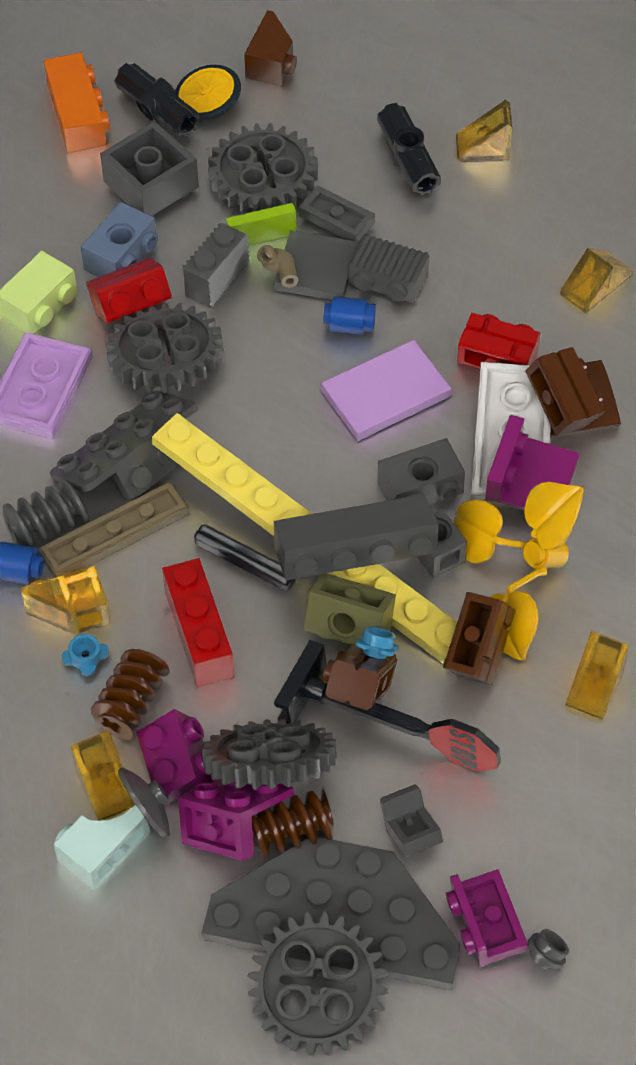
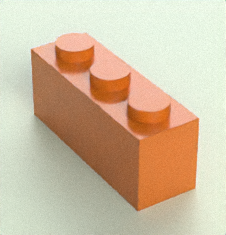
(76, 102)

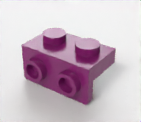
(174, 753)
(488, 917)

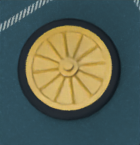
(210, 90)

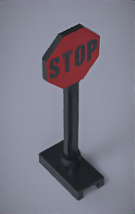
(454, 739)

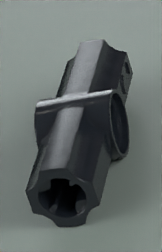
(157, 99)
(408, 149)

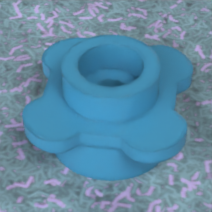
(377, 642)
(85, 644)

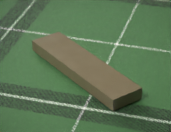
(114, 530)

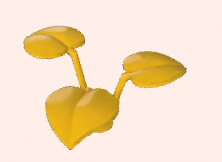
(552, 514)

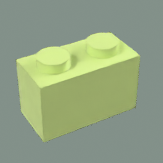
(37, 293)

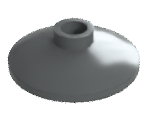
(148, 799)

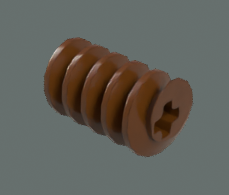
(127, 692)
(292, 822)

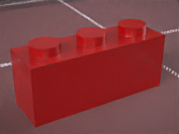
(198, 623)

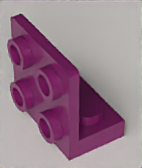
(524, 464)
(220, 819)

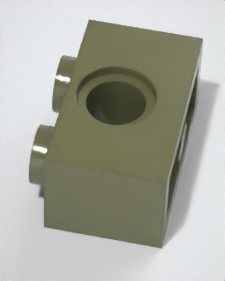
(344, 609)

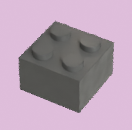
(149, 169)

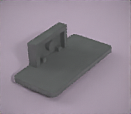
(126, 449)

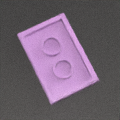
(41, 384)
(386, 390)

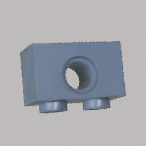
(119, 241)

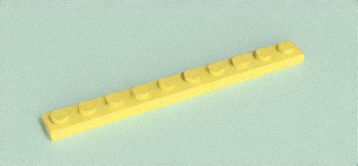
(266, 503)

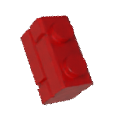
(129, 290)
(497, 342)

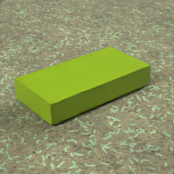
(266, 223)

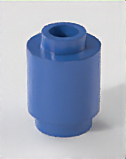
(349, 315)
(20, 563)

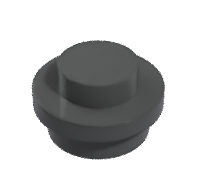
(548, 949)

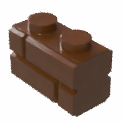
(565, 391)
(479, 638)
(358, 677)

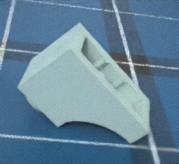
(97, 848)

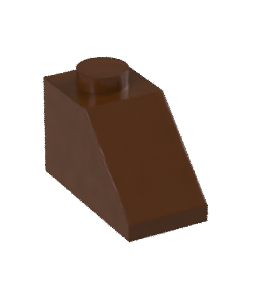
(270, 53)

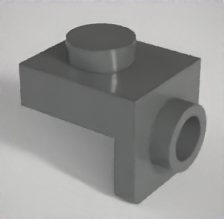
(409, 821)

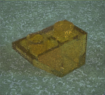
(69, 601)

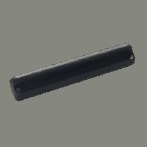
(242, 556)

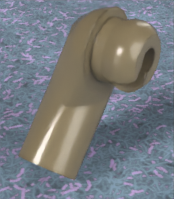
(279, 262)

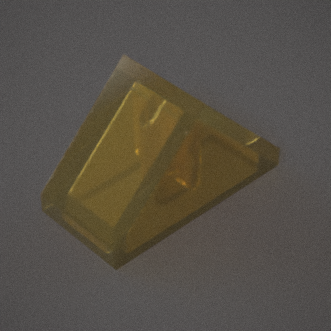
(487, 136)
(594, 279)
(598, 675)
(97, 769)

